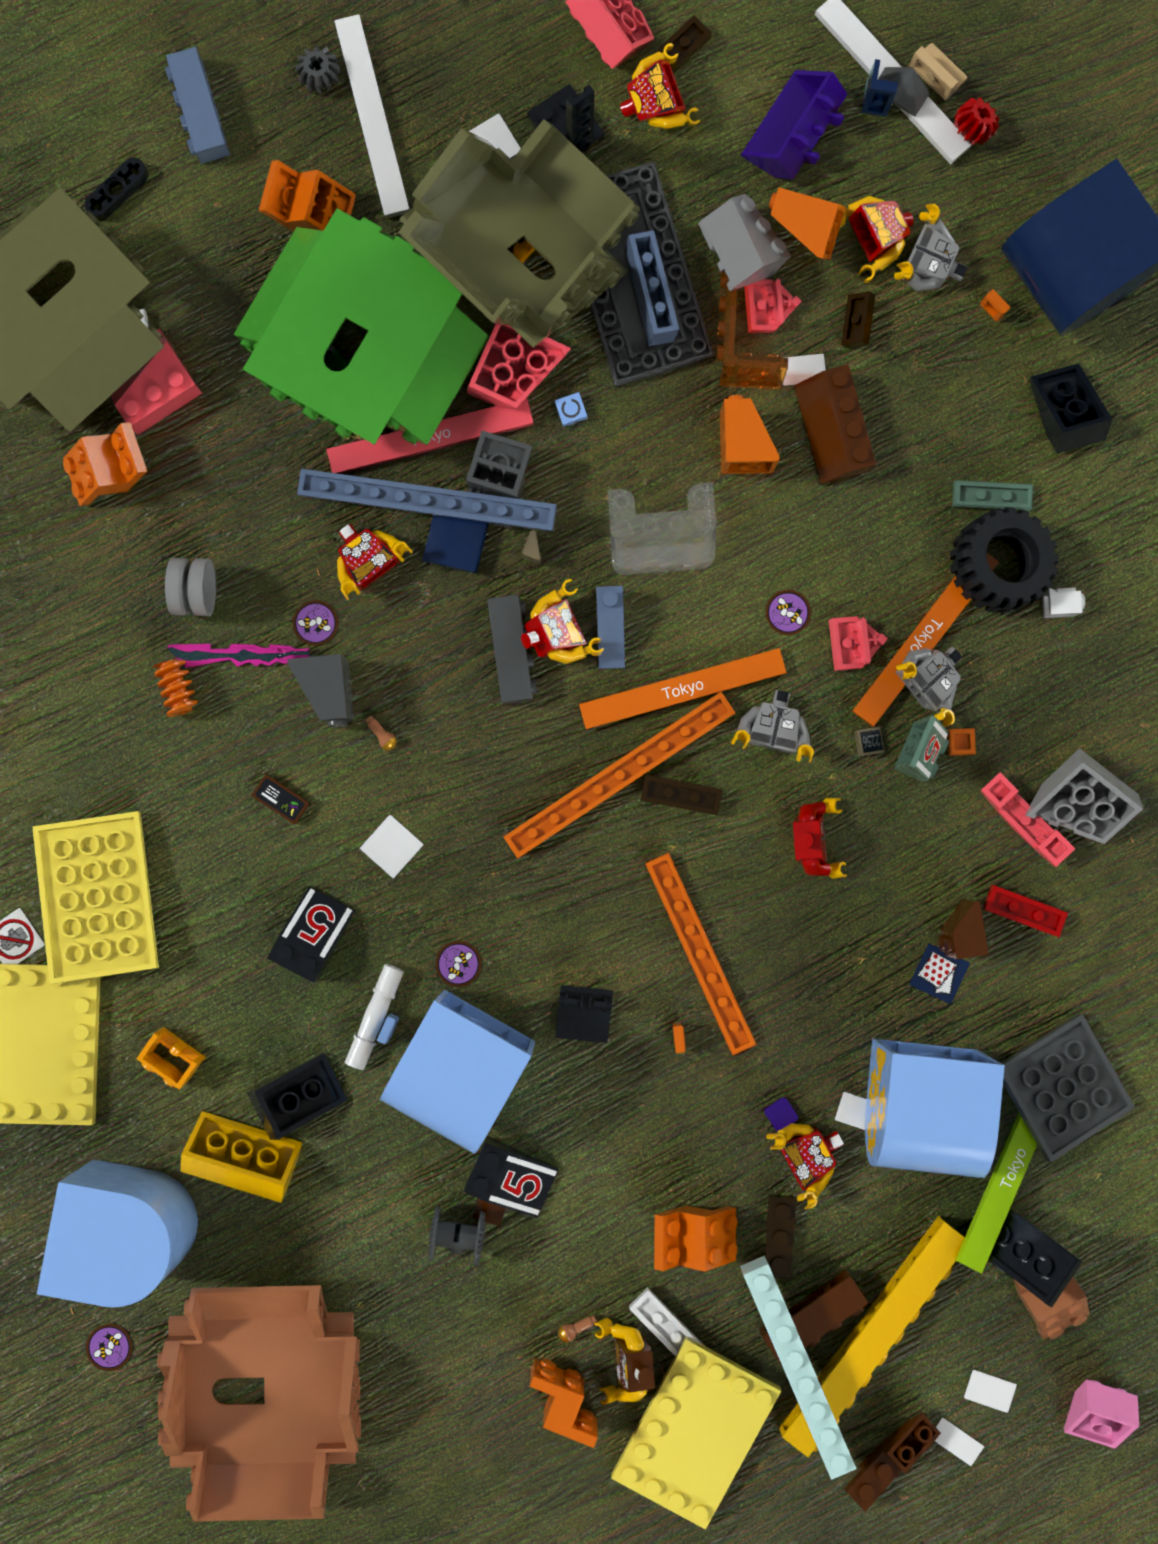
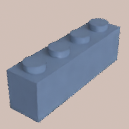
(198, 105)
(651, 288)

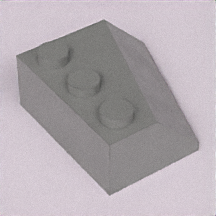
(743, 242)
(1085, 799)

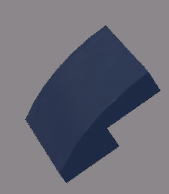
(455, 543)

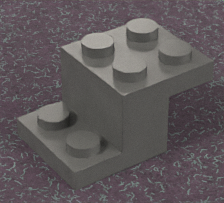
(498, 467)

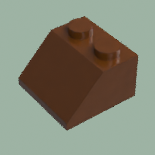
(964, 932)

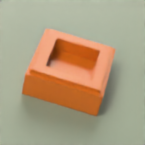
(994, 305)
(961, 742)
(678, 1038)

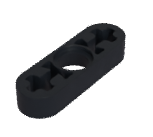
(116, 177)

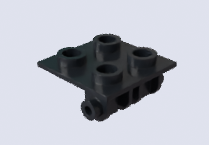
(584, 1014)

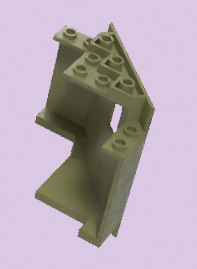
(550, 195)
(83, 337)

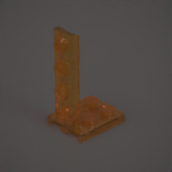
(744, 369)

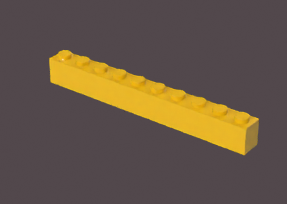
(880, 1328)

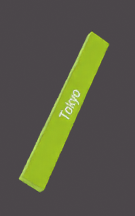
(997, 1197)

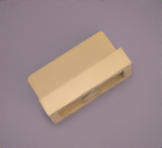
(937, 70)

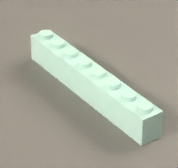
(798, 1367)

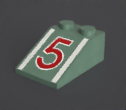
(922, 749)

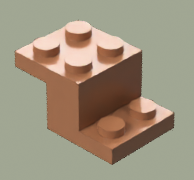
(1068, 1310)

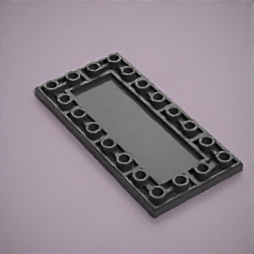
(617, 308)

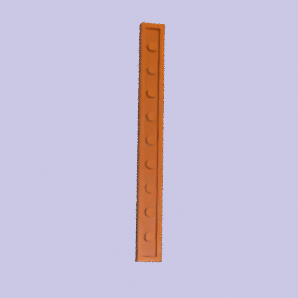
(619, 775)

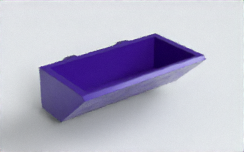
(796, 123)

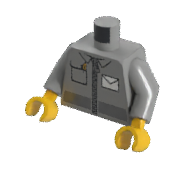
(932, 255)
(932, 679)
(775, 728)

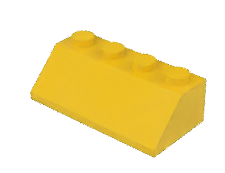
(240, 1157)

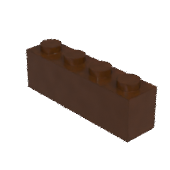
(823, 1310)

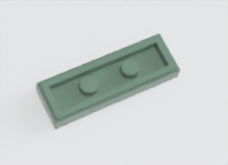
(992, 495)

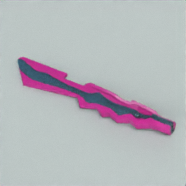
(238, 653)

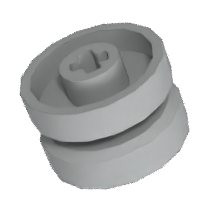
(190, 586)

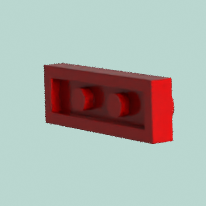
(1025, 911)

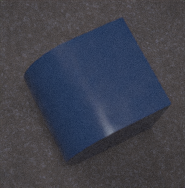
(1086, 248)

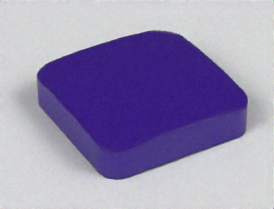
(780, 1113)

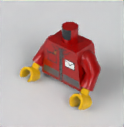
(811, 841)

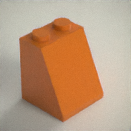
(808, 219)
(744, 439)

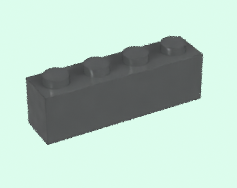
(510, 654)

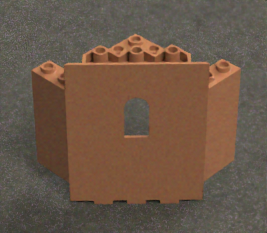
(271, 1454)

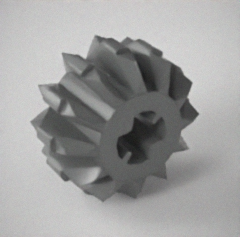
(318, 60)

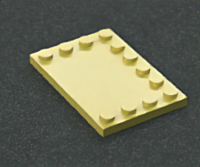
(95, 897)
(47, 1047)
(696, 1432)

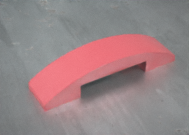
(1036, 831)

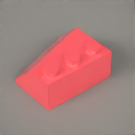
(613, 27)
(513, 367)
(155, 389)

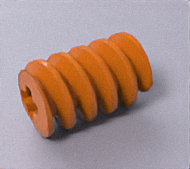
(175, 687)

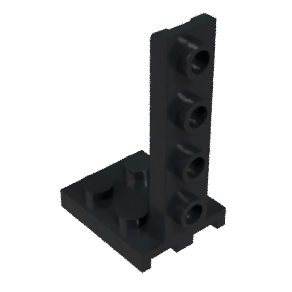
(570, 115)

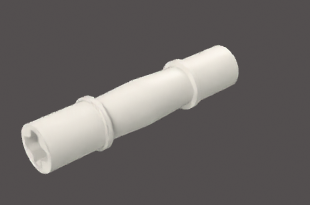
(374, 1017)

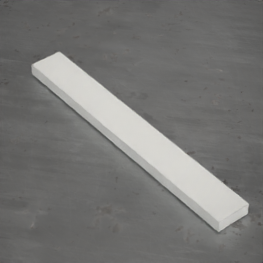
(865, 50)
(372, 116)

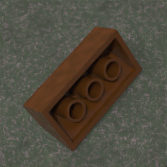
(835, 425)

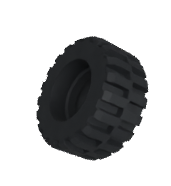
(1029, 542)

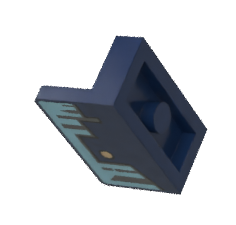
(878, 93)

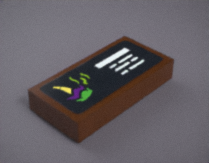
(280, 799)

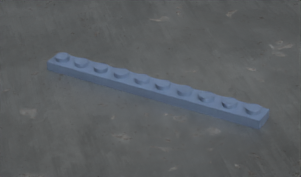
(427, 500)

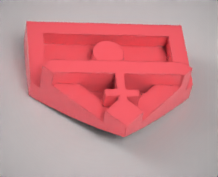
(768, 305)
(853, 642)

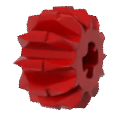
(976, 121)

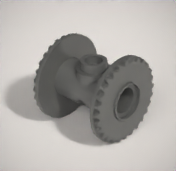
(456, 1236)

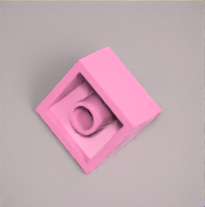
(1102, 1414)

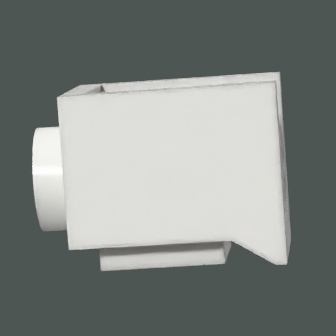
(1062, 603)

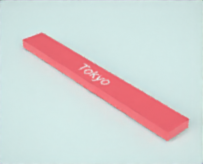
(448, 433)

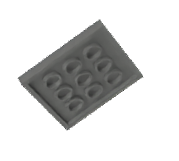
(1065, 1087)

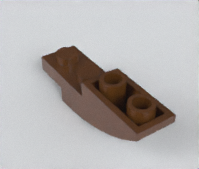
(891, 1457)

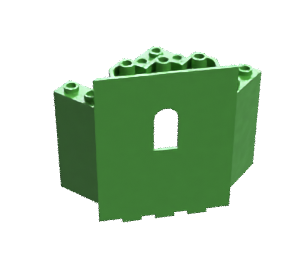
(414, 343)

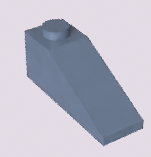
(610, 626)

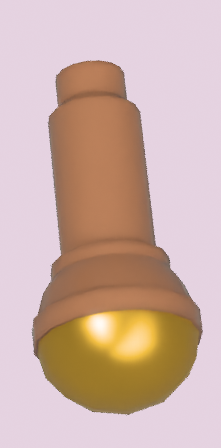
(386, 740)
(568, 1332)

